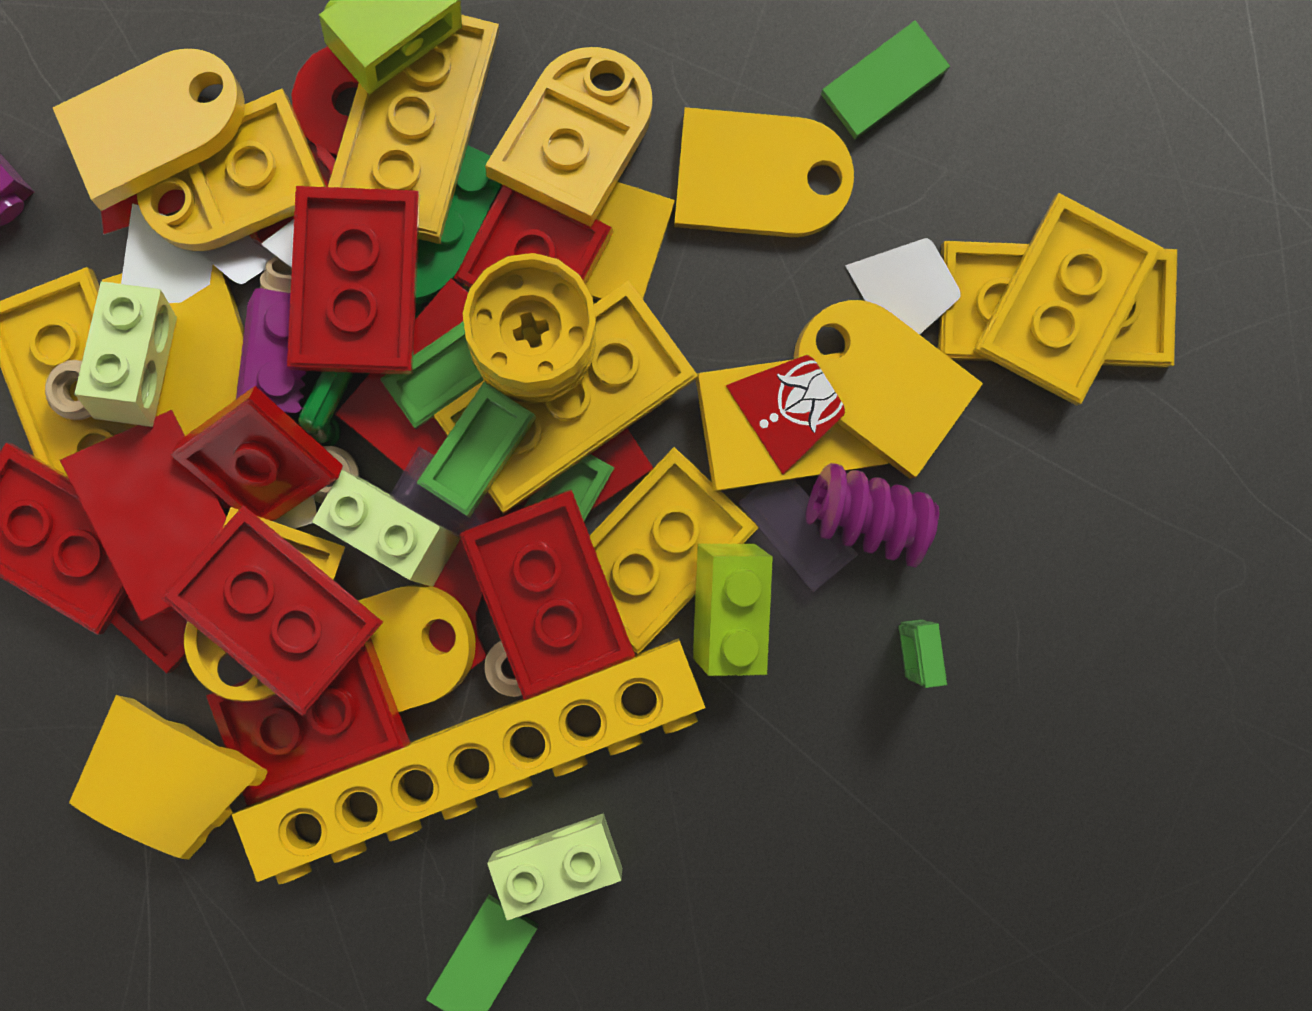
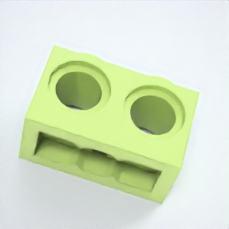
(126, 354)
(385, 529)
(555, 866)

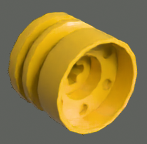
(524, 294)

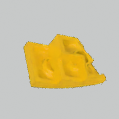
(160, 780)

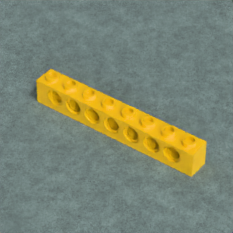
(269, 825)

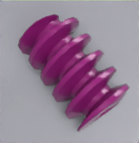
(874, 511)

